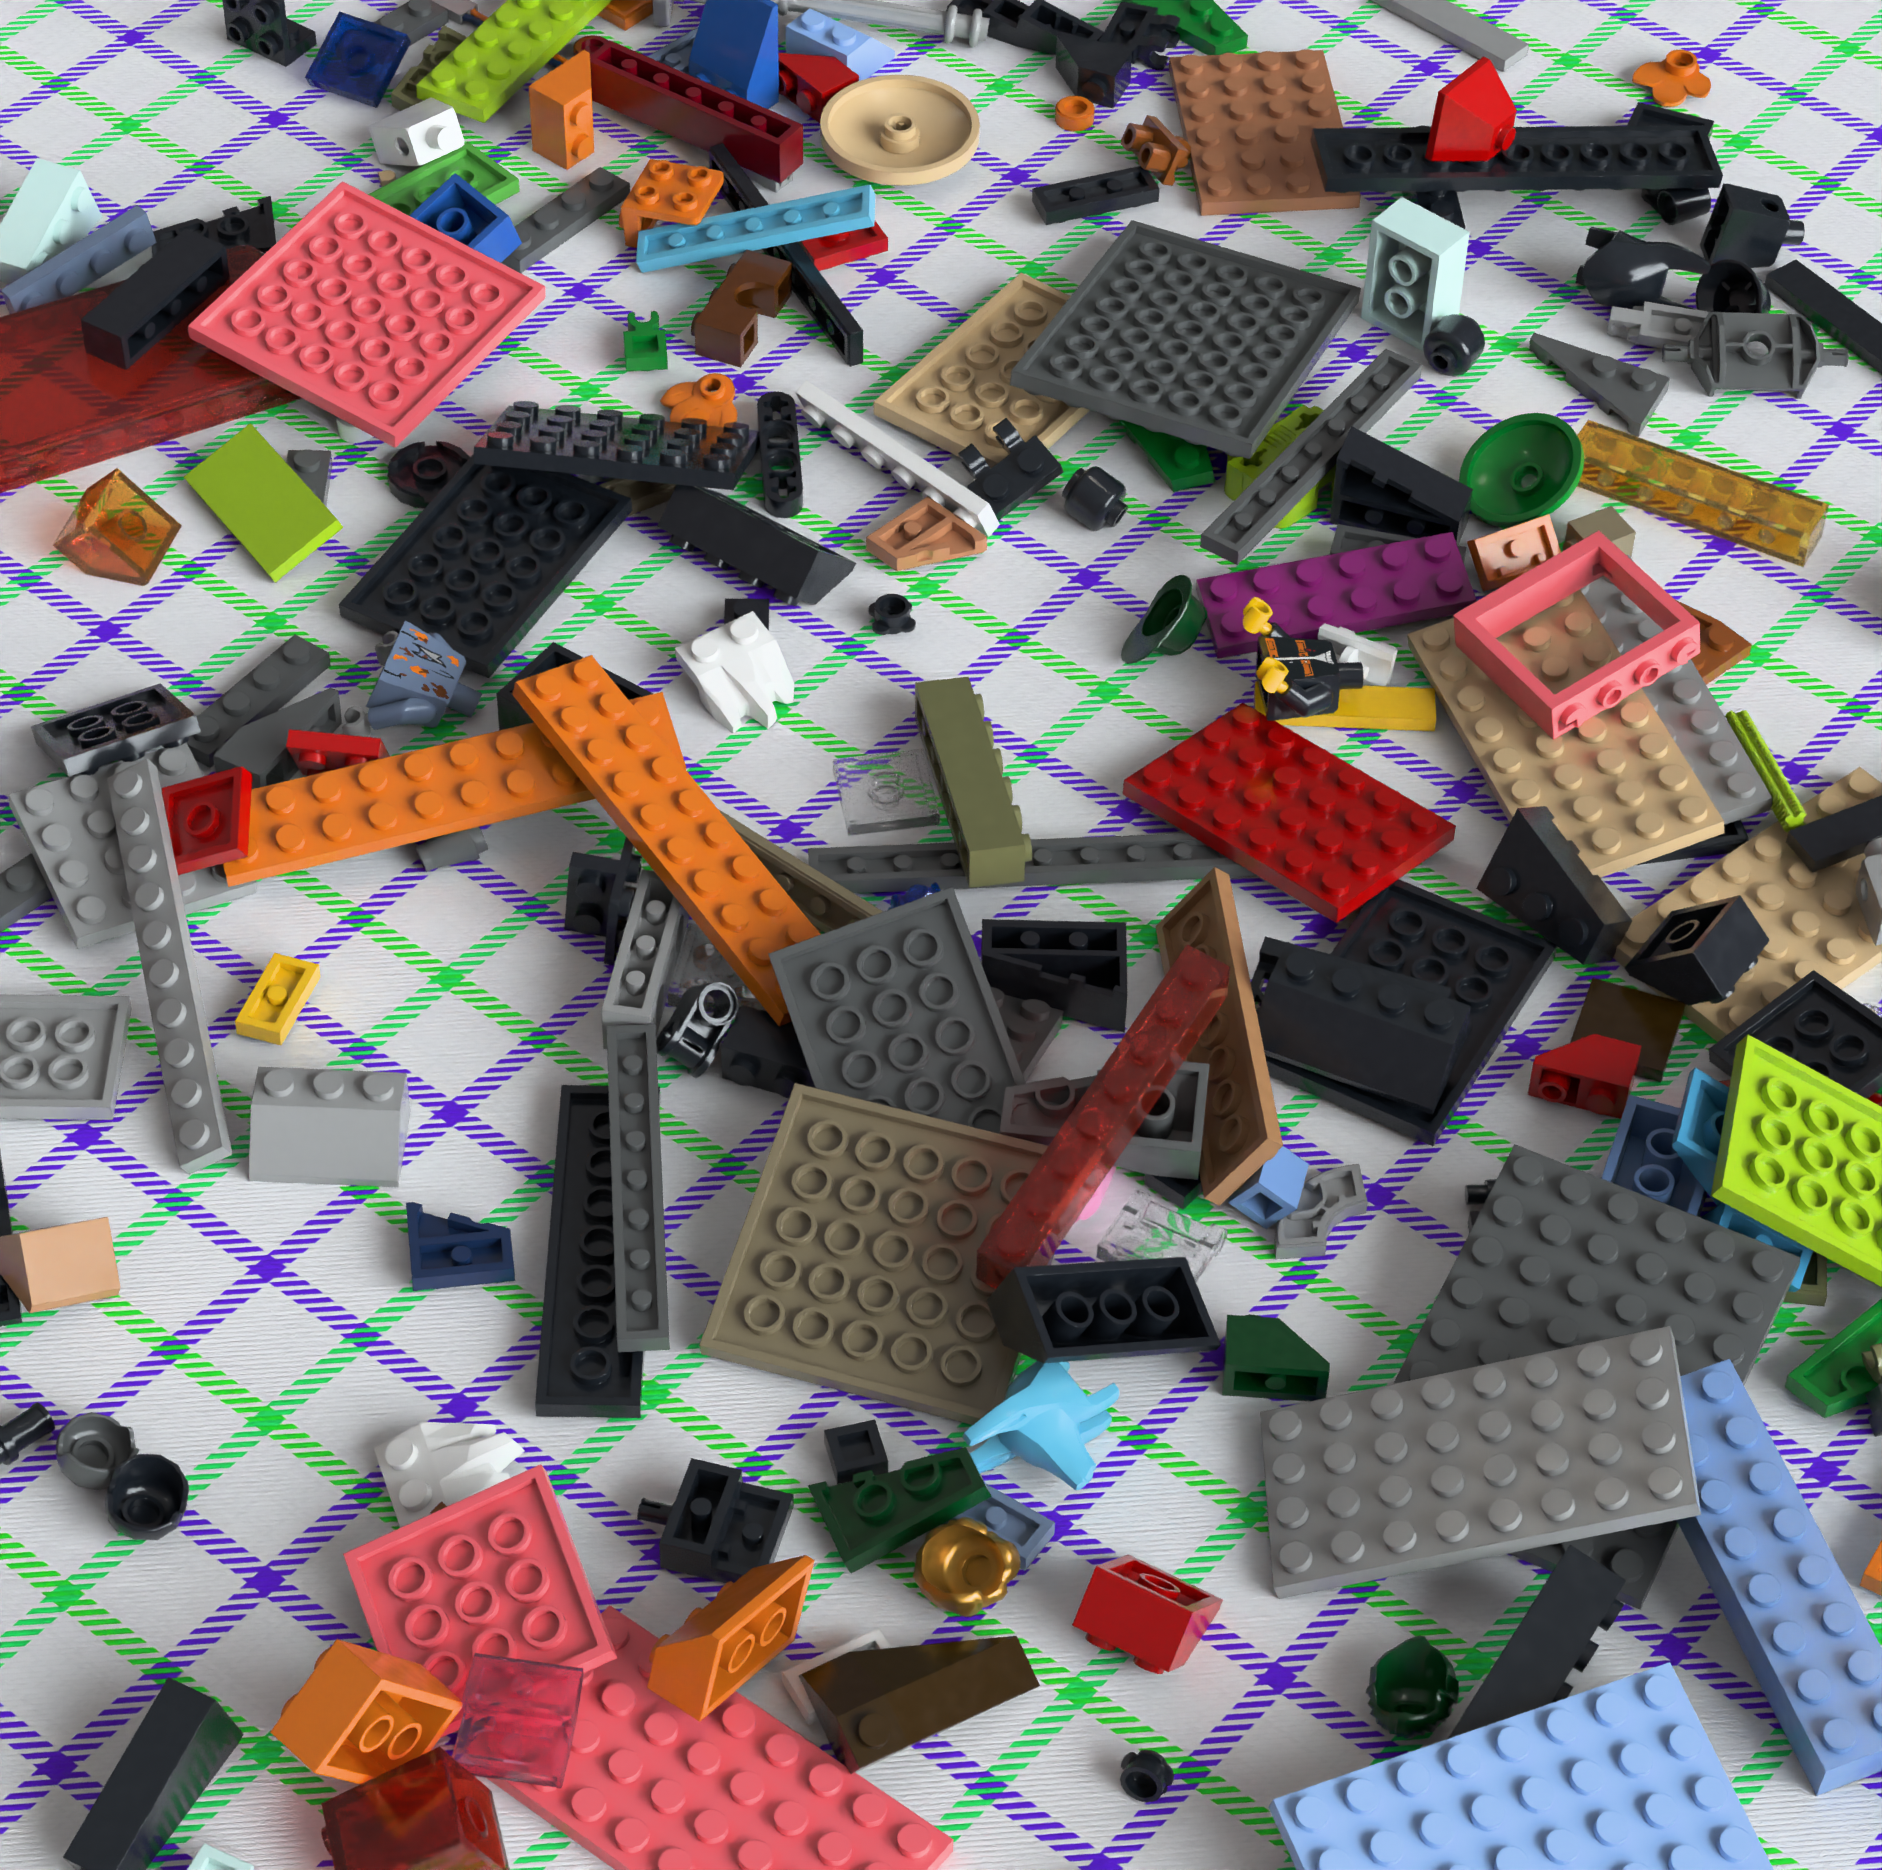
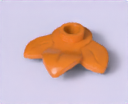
(1673, 78)
(698, 401)

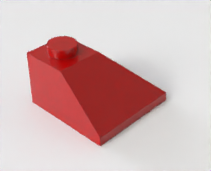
(1472, 117)

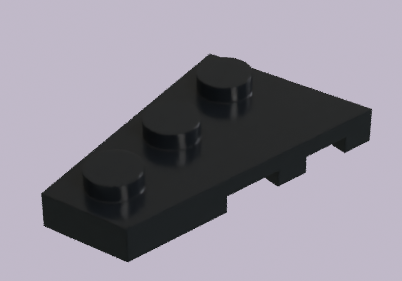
(234, 229)

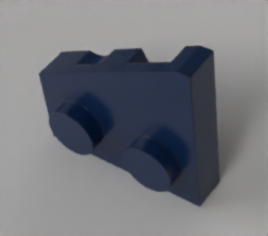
(456, 1251)

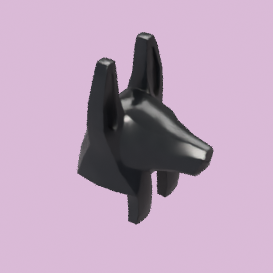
(1631, 270)

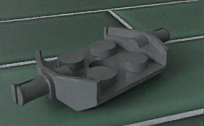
(1724, 362)

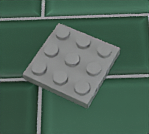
(61, 1055)

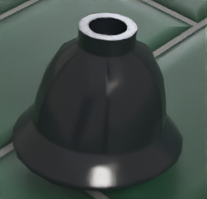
(1733, 289)

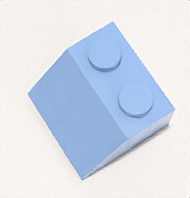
(823, 36)

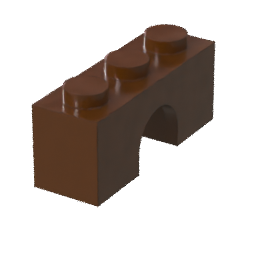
(729, 321)

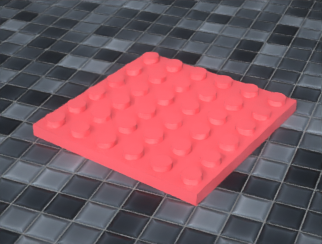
(367, 313)

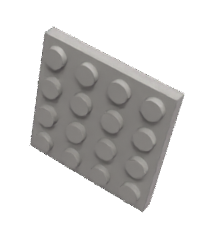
(79, 852)

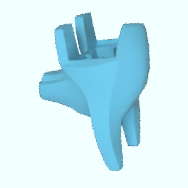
(1045, 1424)

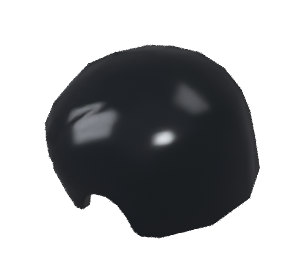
(146, 1497)

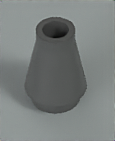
(451, 849)

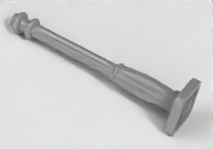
(874, 12)

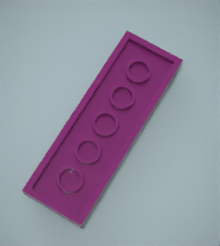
(1344, 589)

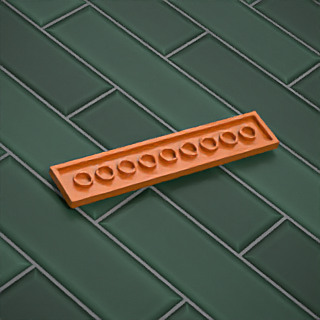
(416, 797)
(668, 821)

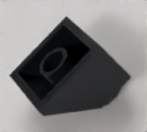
(1700, 951)

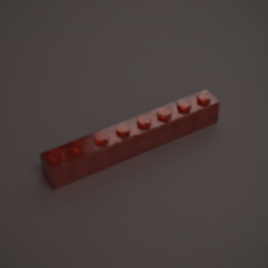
(1105, 1117)

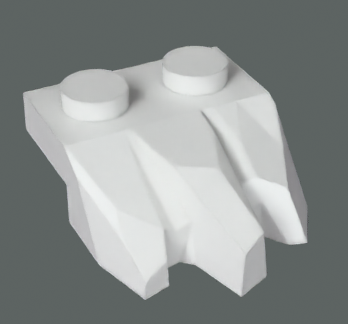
(738, 672)
(442, 1464)

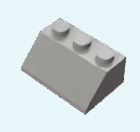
(328, 1126)

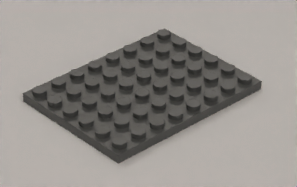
(1187, 339)
(1589, 1261)

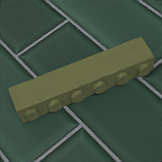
(971, 782)

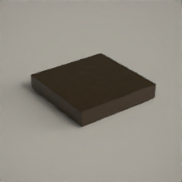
(1632, 1018)

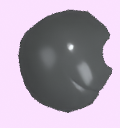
(92, 1449)

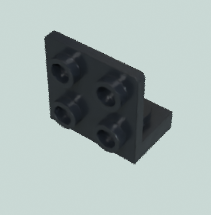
(266, 30)

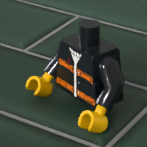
(1296, 673)

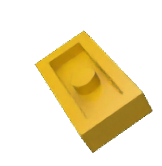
(277, 999)

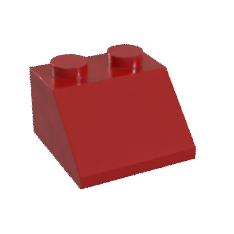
(1145, 1613)

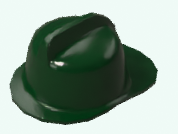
(1169, 623)

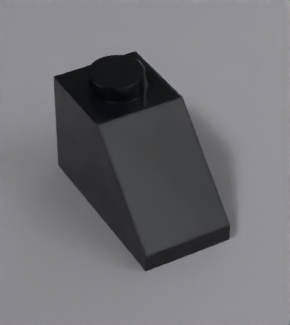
(1093, 68)

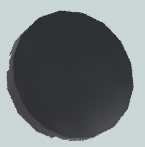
(422, 471)

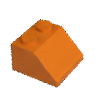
(563, 112)

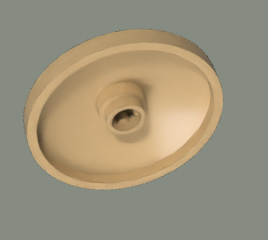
(899, 130)

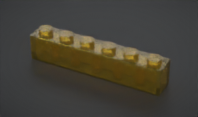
(1700, 494)

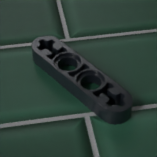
(779, 454)

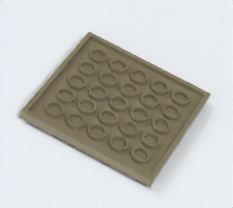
(868, 1257)

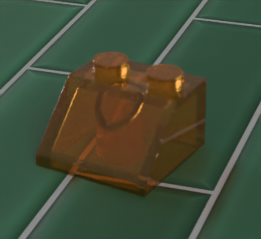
(117, 531)

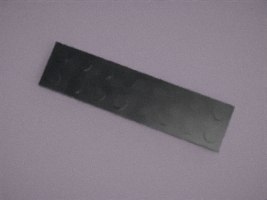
(578, 1342)

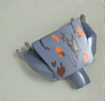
(414, 684)

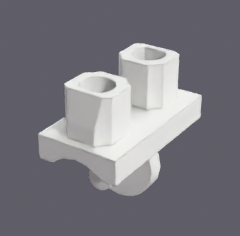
(1376, 658)

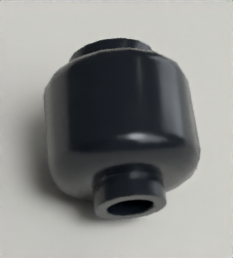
(1454, 344)
(1095, 498)

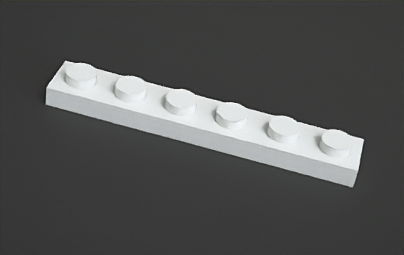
(904, 464)

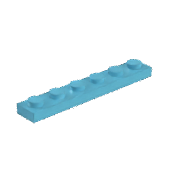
(756, 228)

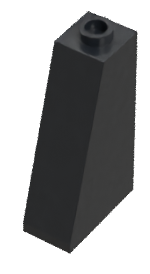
(155, 1781)

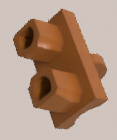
(1157, 148)

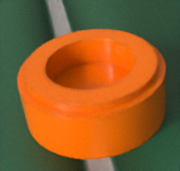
(1074, 113)

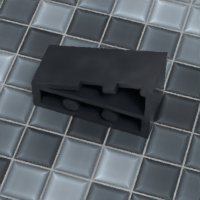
(1552, 890)

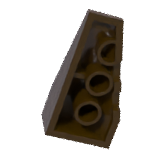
(903, 1695)

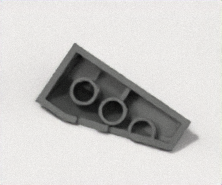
(1164, 1143)

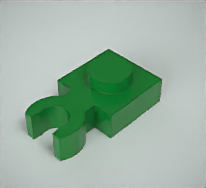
(645, 344)

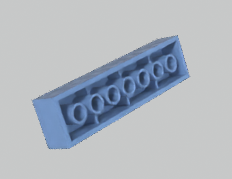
(1781, 1586)

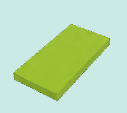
(263, 502)

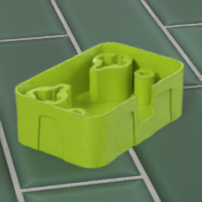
(1244, 471)

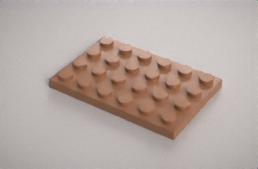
(1254, 129)

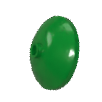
(1518, 454)

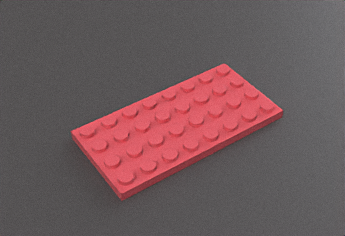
(713, 1793)

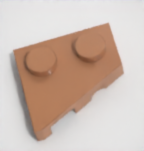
(924, 537)

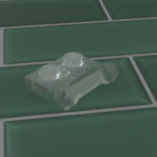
(1137, 1240)

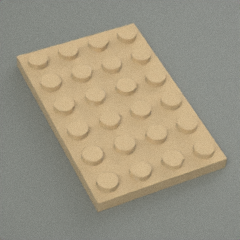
(965, 380)

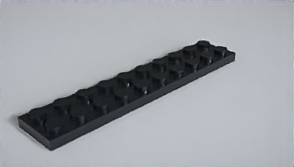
(1535, 160)

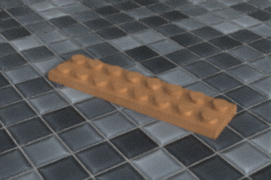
(1240, 1107)

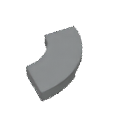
(1322, 1205)

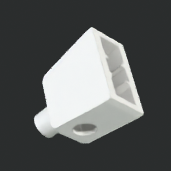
(426, 130)

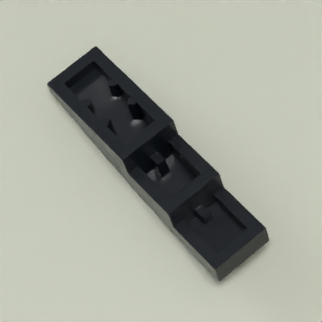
(1028, 26)

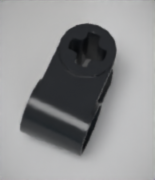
(1678, 204)
(691, 1033)

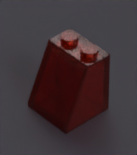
(416, 1819)

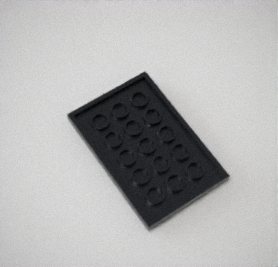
(618, 446)
(487, 559)
(1448, 945)

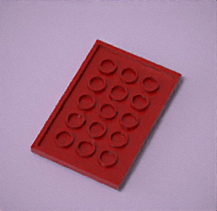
(1289, 811)

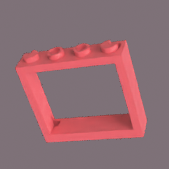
(1544, 586)

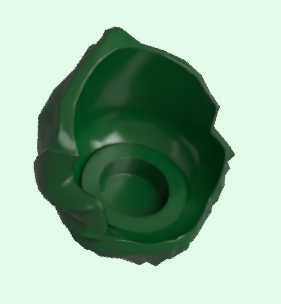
(1412, 1688)

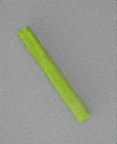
(1784, 802)

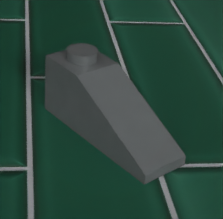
(262, 743)

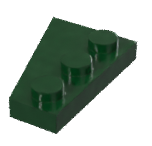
(898, 1506)

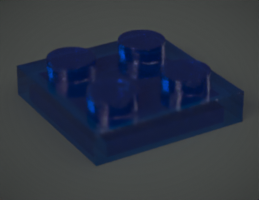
(358, 59)

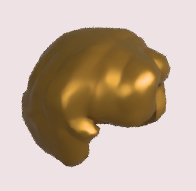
(965, 1566)

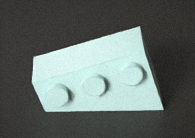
(45, 218)

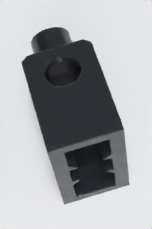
(1749, 227)

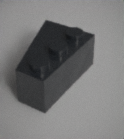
(1394, 492)
(1063, 963)

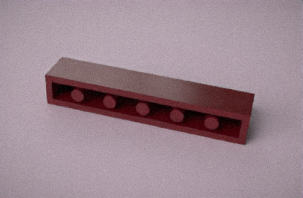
(695, 111)

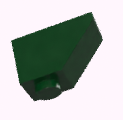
(1270, 1361)

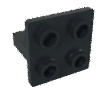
(602, 895)

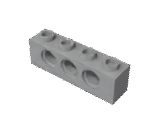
(645, 957)

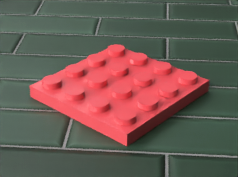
(482, 1580)

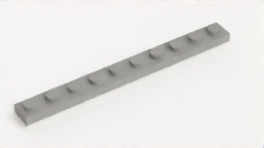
(169, 968)

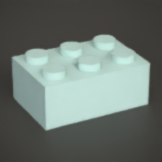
(1413, 271)

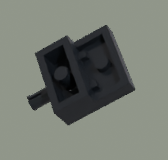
(719, 1523)

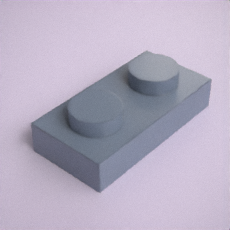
(1013, 1523)

